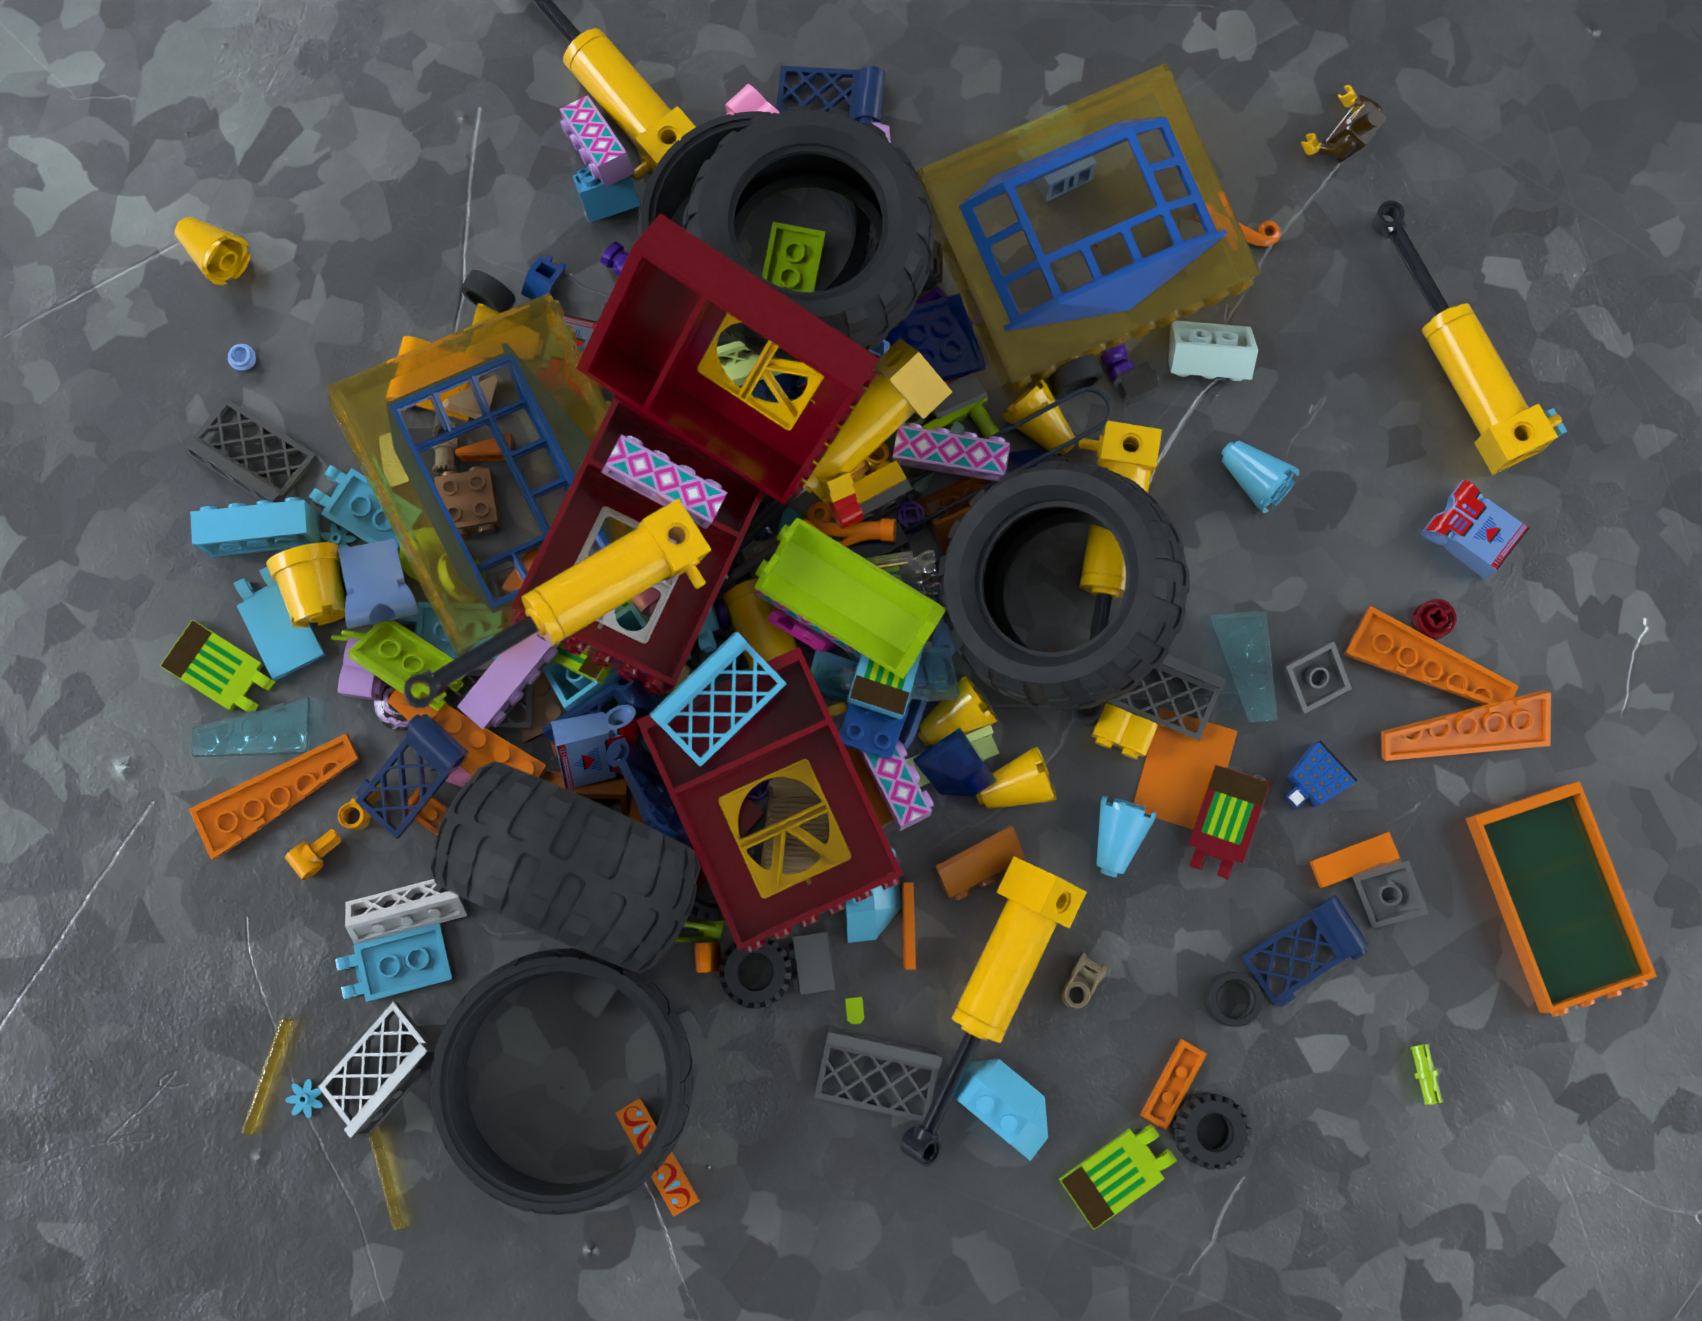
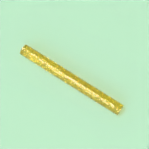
(266, 1076)
(386, 1180)

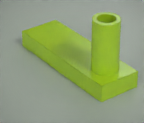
(975, 411)

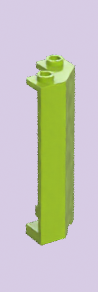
(848, 597)

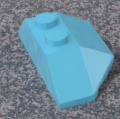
(871, 916)
(1005, 1104)

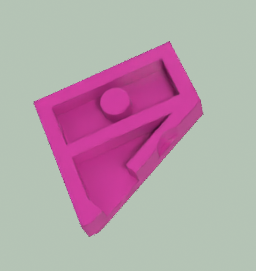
(800, 631)

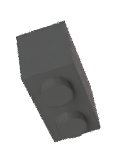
(813, 963)

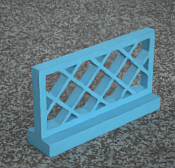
(699, 680)

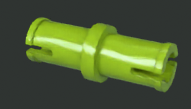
(1426, 1074)

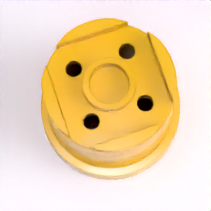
(310, 583)

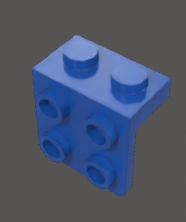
(871, 731)

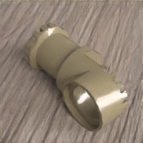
(444, 452)

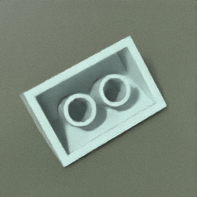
(1212, 350)

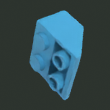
(602, 201)

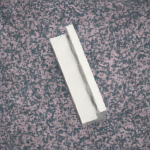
(404, 913)

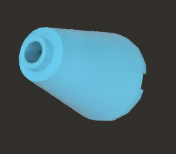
(1259, 474)
(1120, 834)

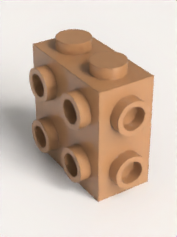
(471, 499)

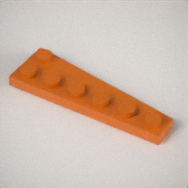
(1411, 654)
(1486, 728)
(481, 743)
(253, 804)

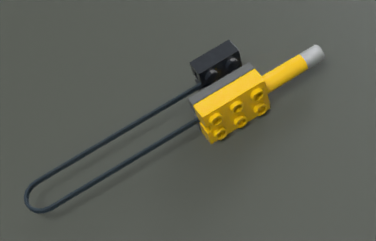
(889, 488)

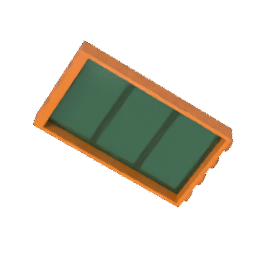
(1561, 899)

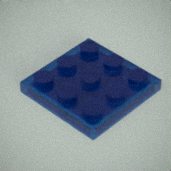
(942, 336)

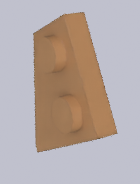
(545, 709)

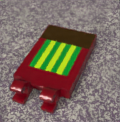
(1227, 819)

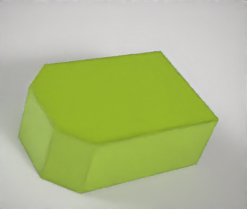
(854, 1010)

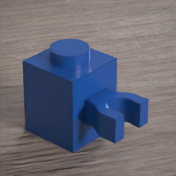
(542, 278)

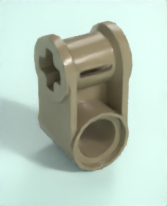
(1083, 980)

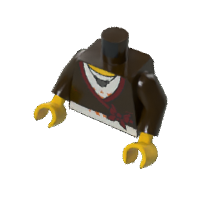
(1353, 131)

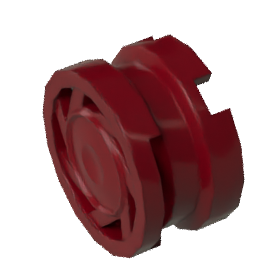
(1434, 618)

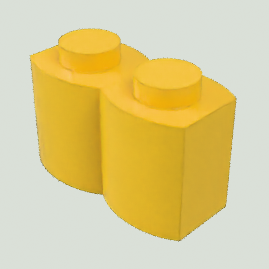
(1124, 731)

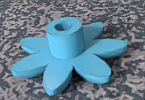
(342, 536)
(309, 1098)

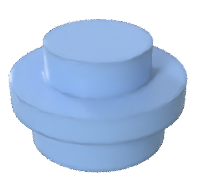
(241, 357)

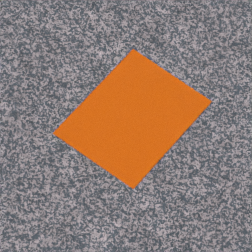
(1181, 769)

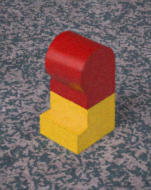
(842, 498)

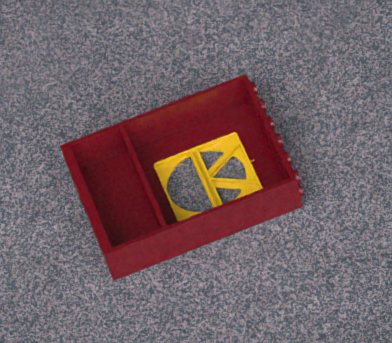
(662, 357)
(786, 739)

